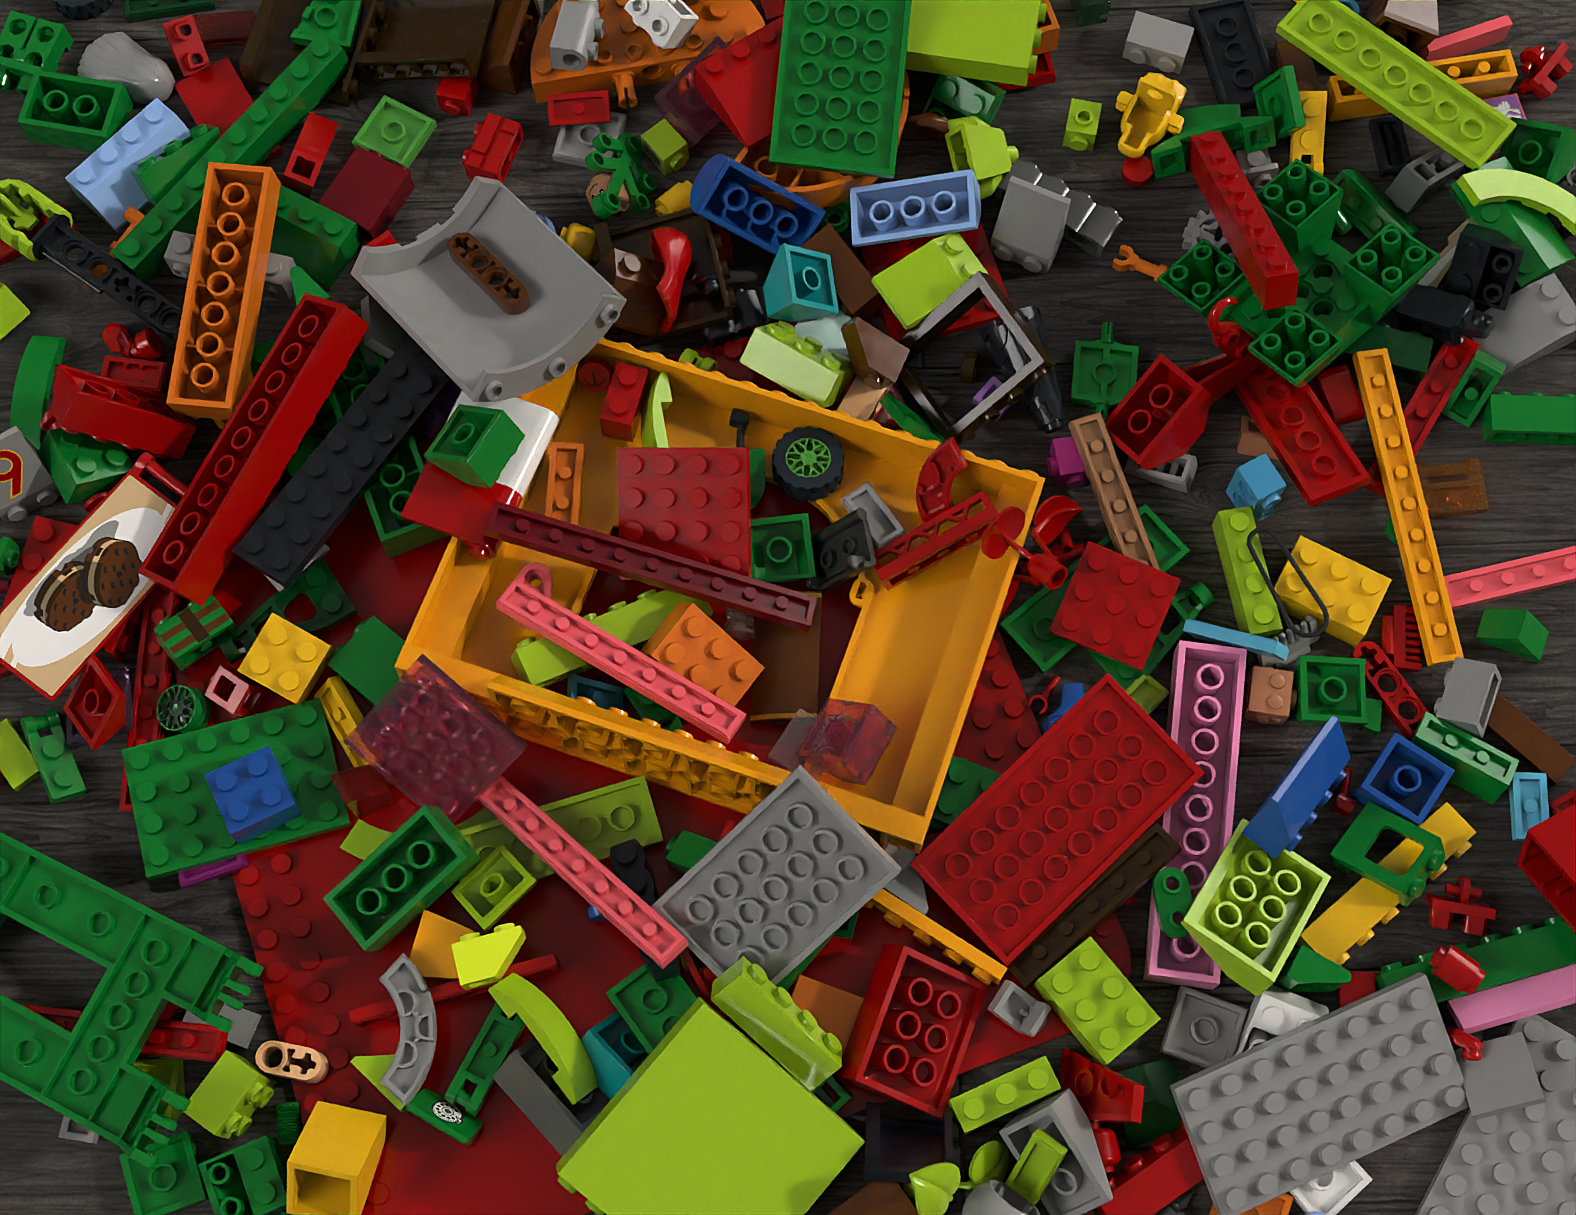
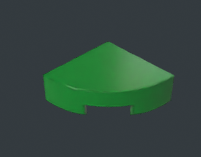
(1373, 713)

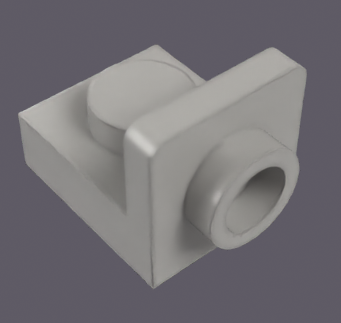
(1257, 167)

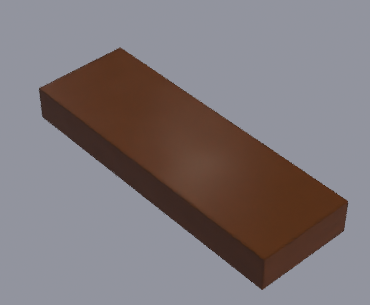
(1528, 741)

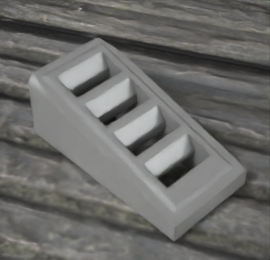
(1169, 480)

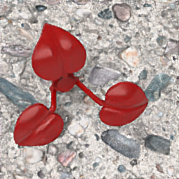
(1048, 522)

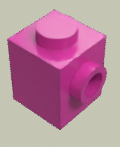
(1066, 464)

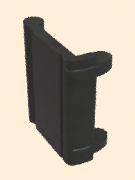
(842, 551)

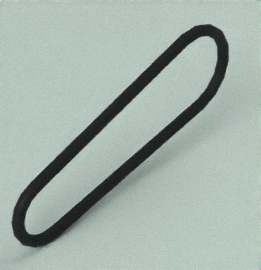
(1301, 575)

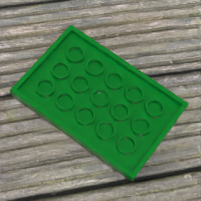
(840, 86)
(175, 806)

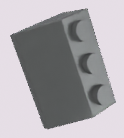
(529, 1083)

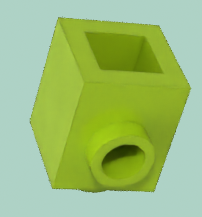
(1082, 125)

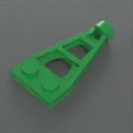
(1163, 644)

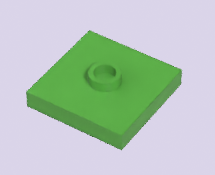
(395, 131)

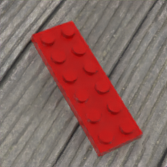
(1301, 436)

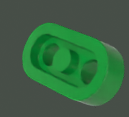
(1171, 901)

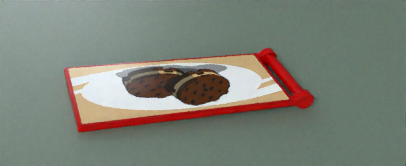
(87, 584)

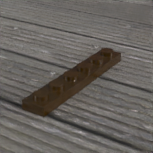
(1095, 904)

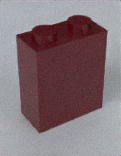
(369, 191)

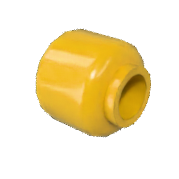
(582, 241)

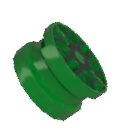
(183, 709)

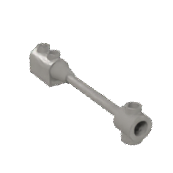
(574, 35)

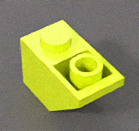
(486, 957)

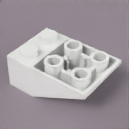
(1275, 1014)

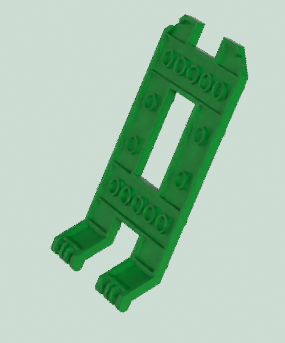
(147, 964)

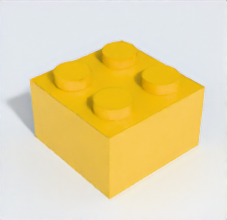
(286, 659)

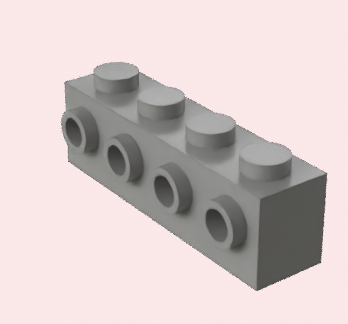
(277, 278)

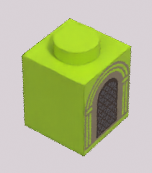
(665, 147)

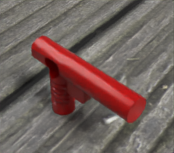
(1064, 551)

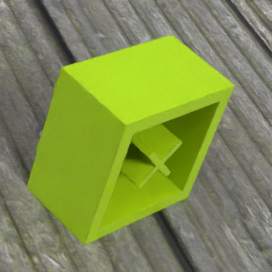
(230, 1096)

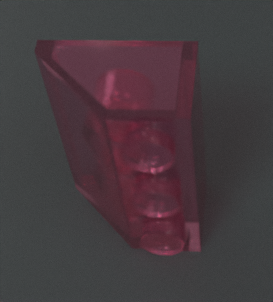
(684, 105)

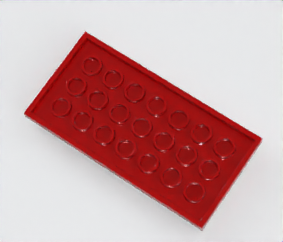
(1056, 819)

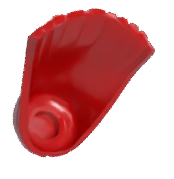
(675, 251)

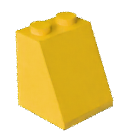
(334, 1161)

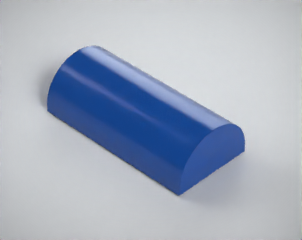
(725, 199)

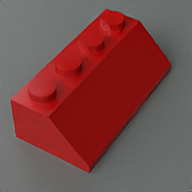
(118, 413)

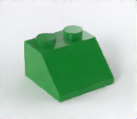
(475, 444)

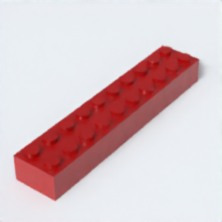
(254, 448)

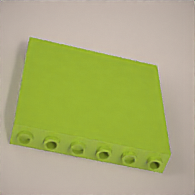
(976, 38)
(708, 1132)

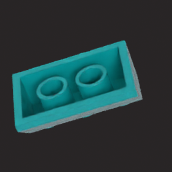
(613, 1053)

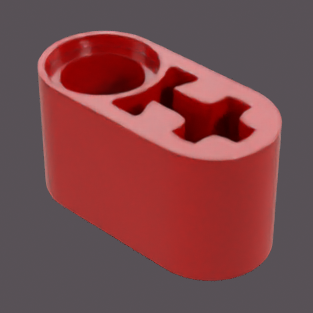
(1338, 395)

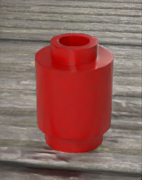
(1456, 969)

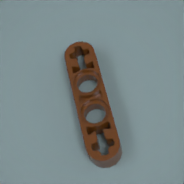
(489, 272)

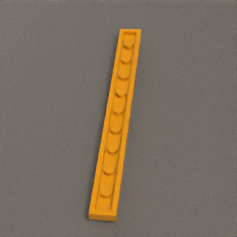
(1407, 507)

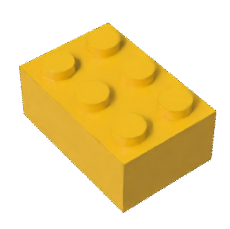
(1344, 586)

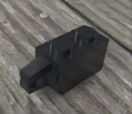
(1442, 316)

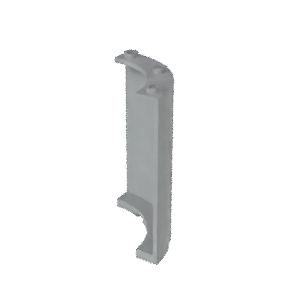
(462, 327)

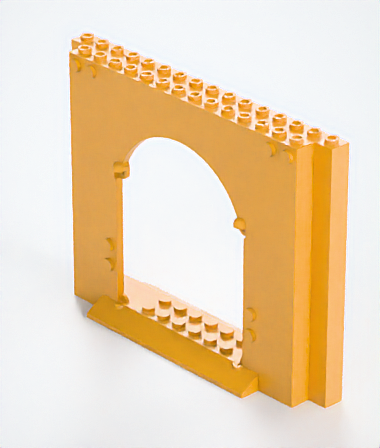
(908, 655)

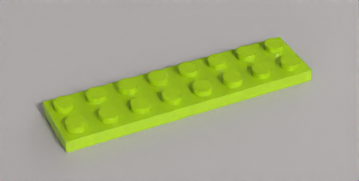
(1397, 79)

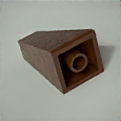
(1406, 21)

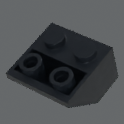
(1484, 266)

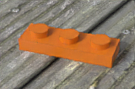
(565, 481)

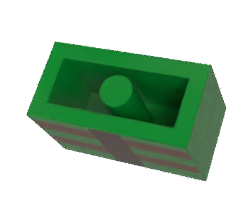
(194, 632)

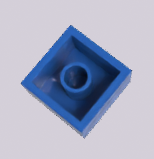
(1403, 780)
(253, 795)

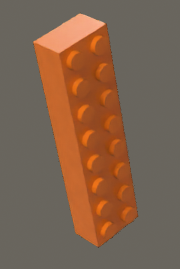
(224, 290)

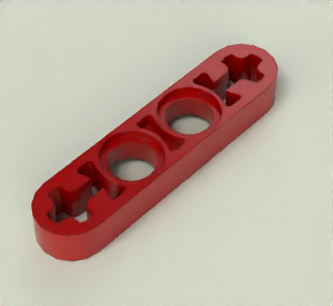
(1390, 700)

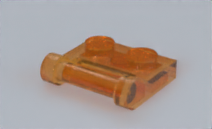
(1454, 497)

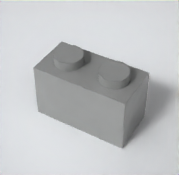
(1157, 42)
(1468, 695)

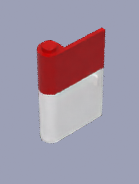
(464, 509)

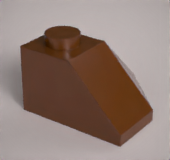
(873, 353)

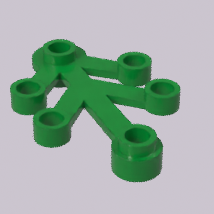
(629, 151)

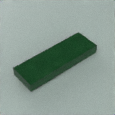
(155, 9)

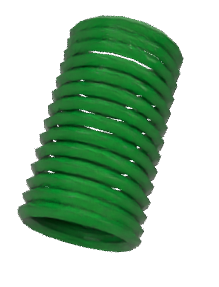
(286, 1133)

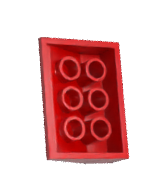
(742, 83)
(912, 1030)

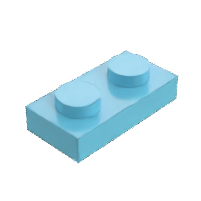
(1527, 802)

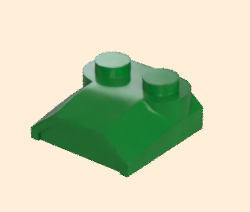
(781, 549)
(1330, 688)

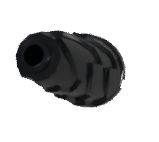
(1042, 399)

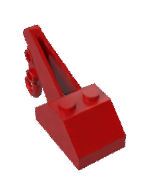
(1171, 404)

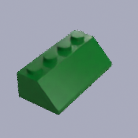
(1525, 226)
(314, 237)

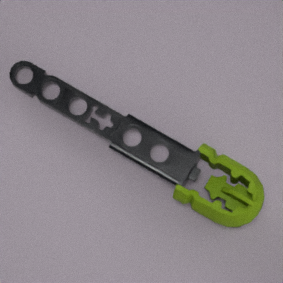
(58, 239)

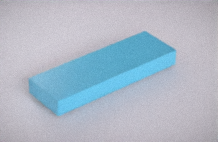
(1236, 639)

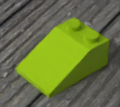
(926, 278)

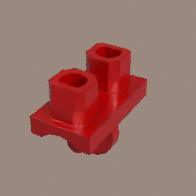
(186, 45)
(1539, 65)
(1475, 913)

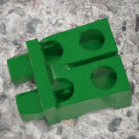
(29, 48)

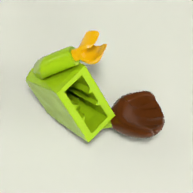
(971, 146)

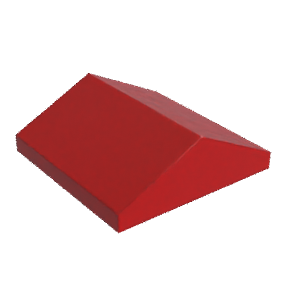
(96, 704)

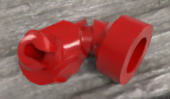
(146, 345)

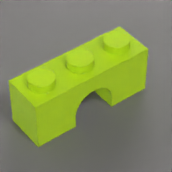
(1004, 1095)

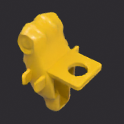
(1149, 113)

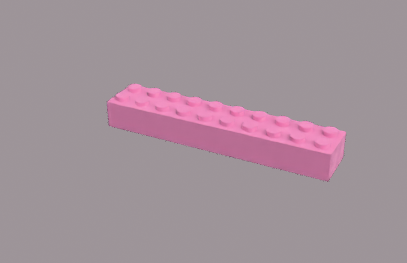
(1207, 727)

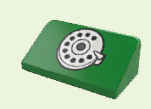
(445, 1116)

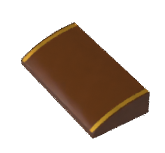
(790, 669)

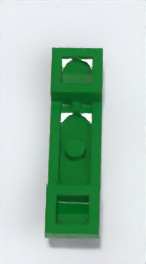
(1249, 132)
(34, 385)

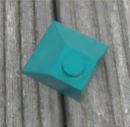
(800, 285)

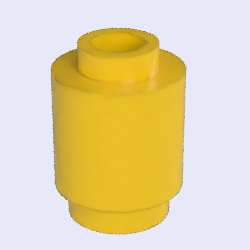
(674, 199)

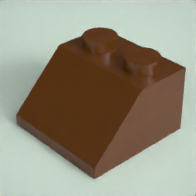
(637, 282)

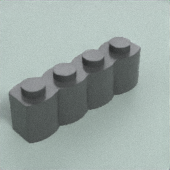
(1087, 223)

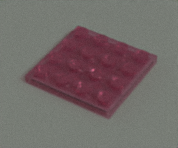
(435, 740)

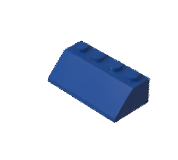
(1300, 791)

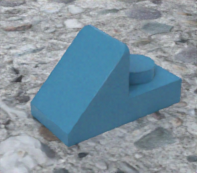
(601, 693)

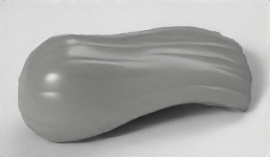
(125, 62)

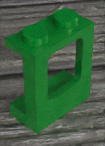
(1361, 835)

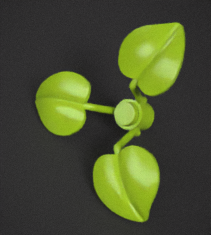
(936, 1183)

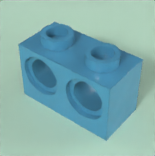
(1256, 486)

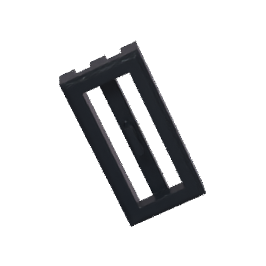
(1394, 168)

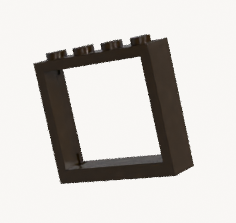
(1009, 392)

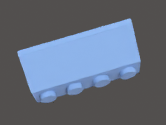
(106, 177)
(915, 208)

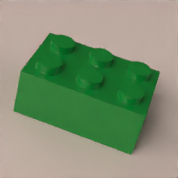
(73, 110)

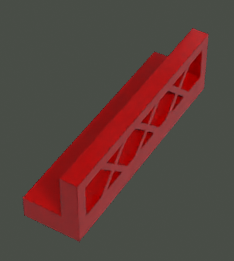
(938, 546)

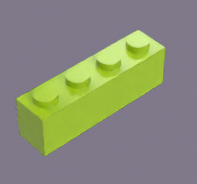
(1250, 596)
(777, 1023)

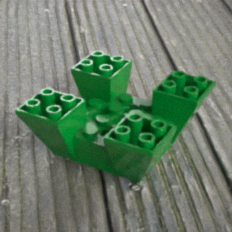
(1336, 290)

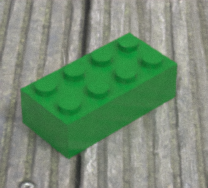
(401, 878)

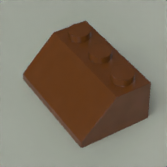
(509, 45)

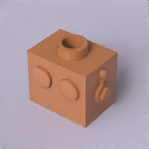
(1269, 695)

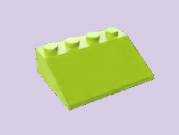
(1254, 910)

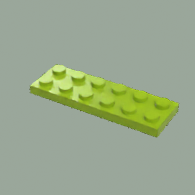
(591, 818)

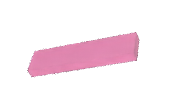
(1514, 1000)

